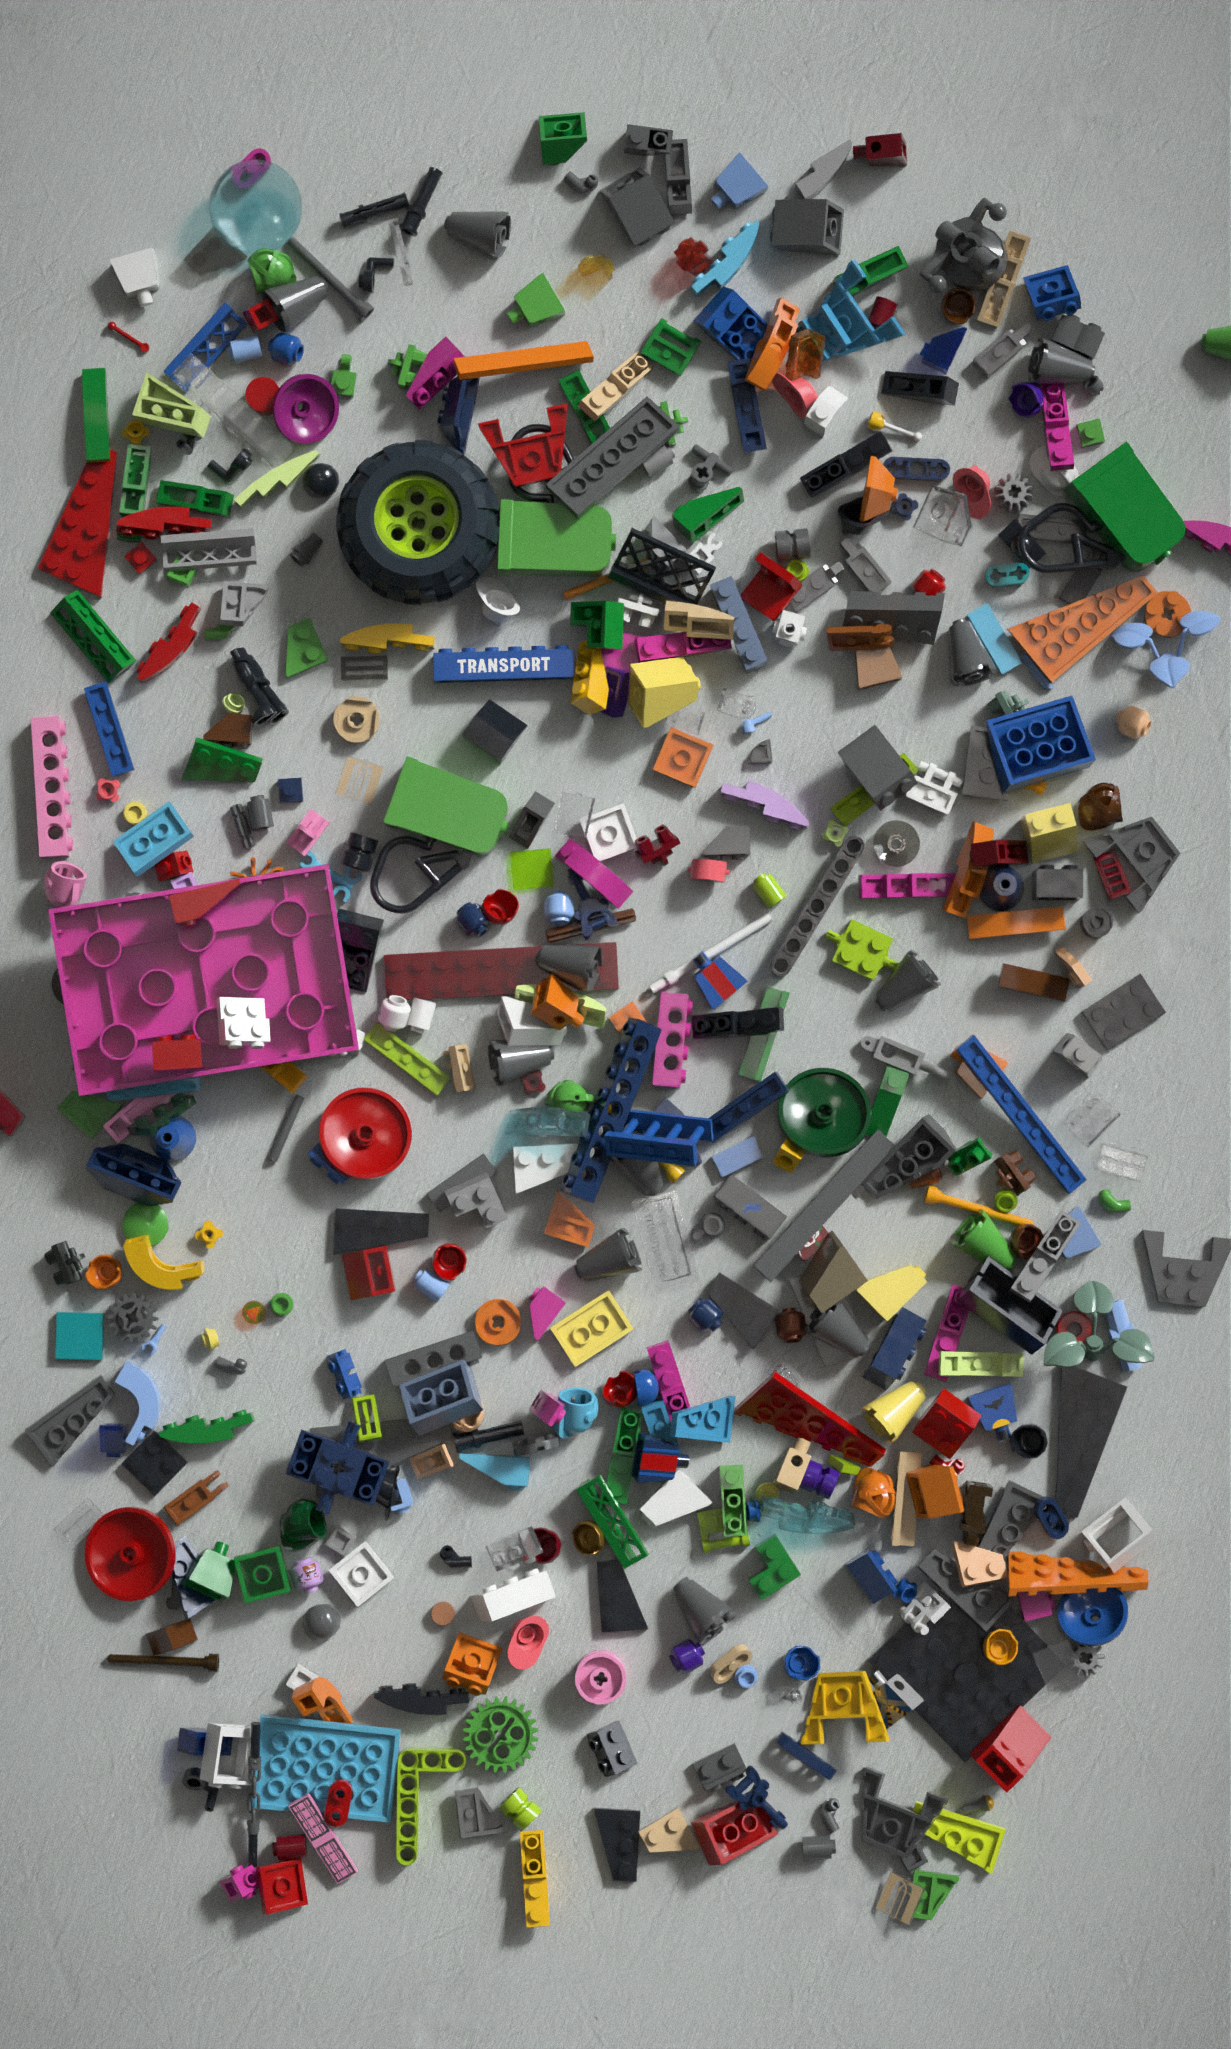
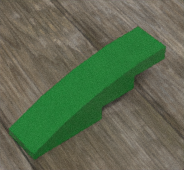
(575, 390)
(96, 415)
(134, 484)

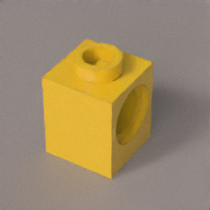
(788, 1157)

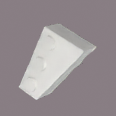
(512, 1595)

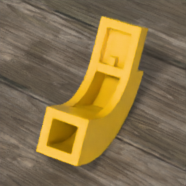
(154, 1271)

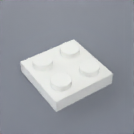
(611, 833)
(361, 1573)

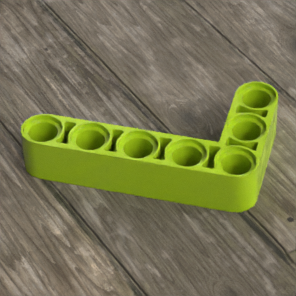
(412, 1794)

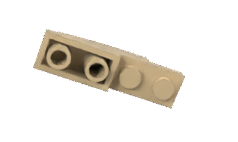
(616, 386)

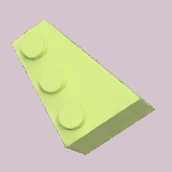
(168, 409)

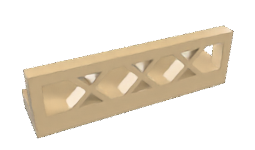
(904, 1512)

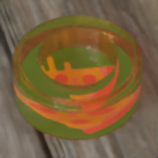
(254, 1312)

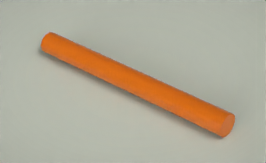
(590, 585)

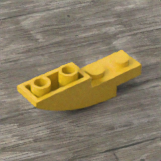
(376, 638)
(535, 1878)

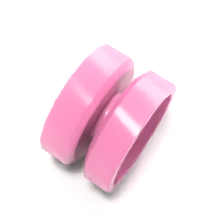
(600, 1691)

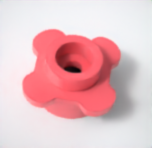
(103, 785)

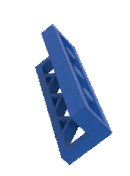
(204, 335)

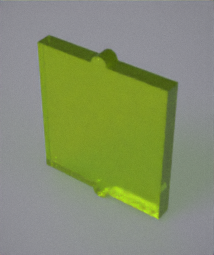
(532, 869)

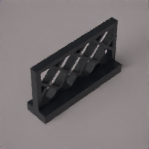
(655, 585)

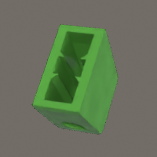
(536, 303)

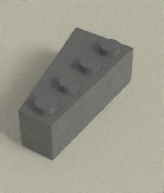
(910, 616)

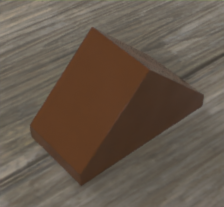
(171, 1637)

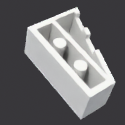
(540, 1164)

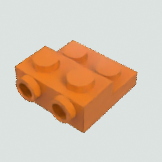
(471, 1664)

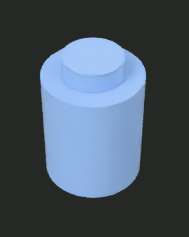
(245, 349)
(430, 1284)

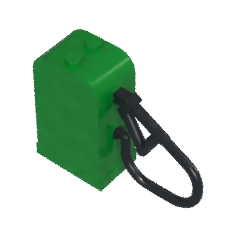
(1123, 508)

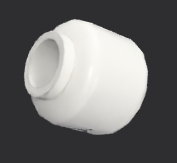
(394, 1013)

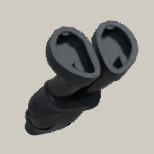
(252, 677)

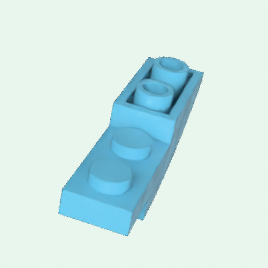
(735, 253)

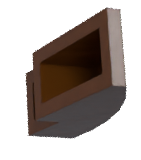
(1033, 982)

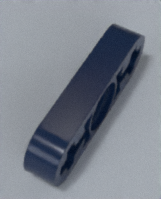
(909, 476)
(806, 1755)

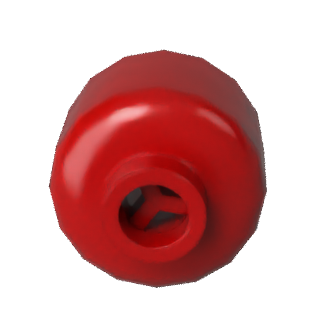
(929, 582)

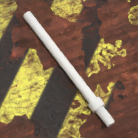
(671, 977)

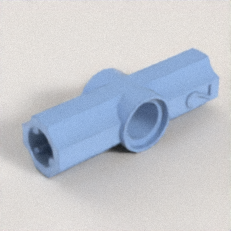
(1118, 1322)

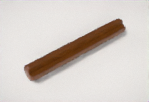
(575, 929)

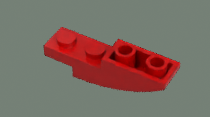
(153, 521)
(164, 653)

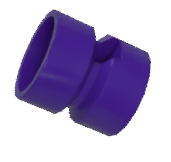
(819, 1479)

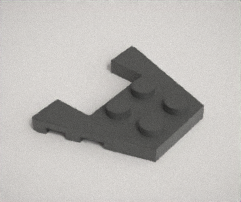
(1145, 849)
(1184, 1279)
(892, 1825)

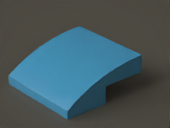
(825, 323)

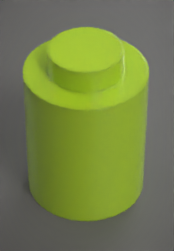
(768, 890)

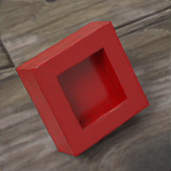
(140, 558)

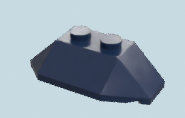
(458, 411)
(134, 1174)

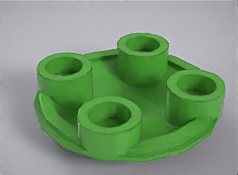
(145, 1220)

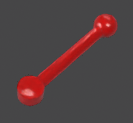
(143, 346)

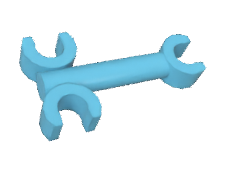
(346, 883)

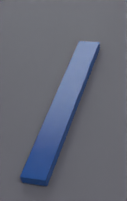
(1020, 1114)

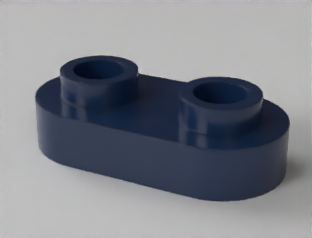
(1051, 1515)

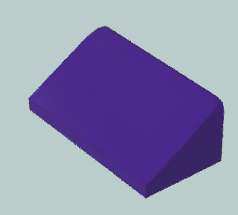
(618, 691)

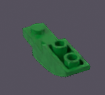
(197, 1430)
(623, 1454)

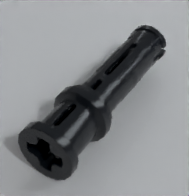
(416, 211)
(479, 1437)

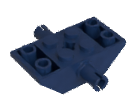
(314, 1460)

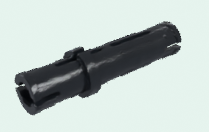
(373, 210)

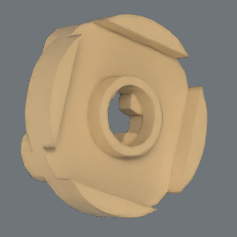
(348, 709)

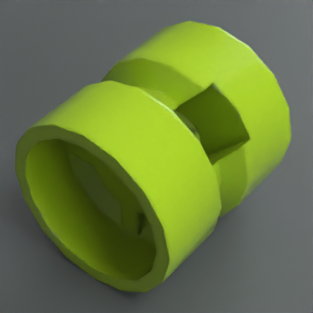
(520, 1809)

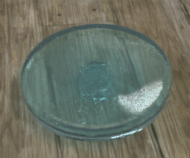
(255, 206)

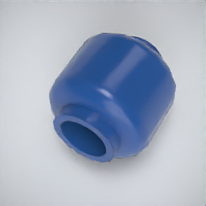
(286, 349)

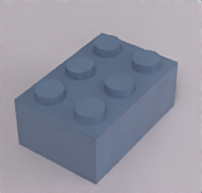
(441, 1397)

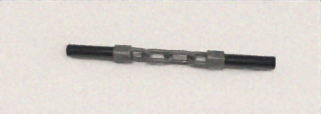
(254, 1764)

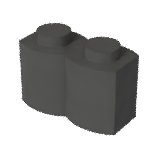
(1078, 336)

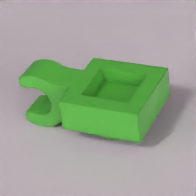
(343, 380)

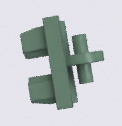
(1003, 702)

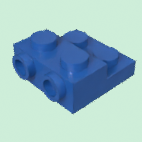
(1052, 293)

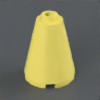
(894, 1410)

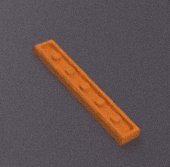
(523, 360)

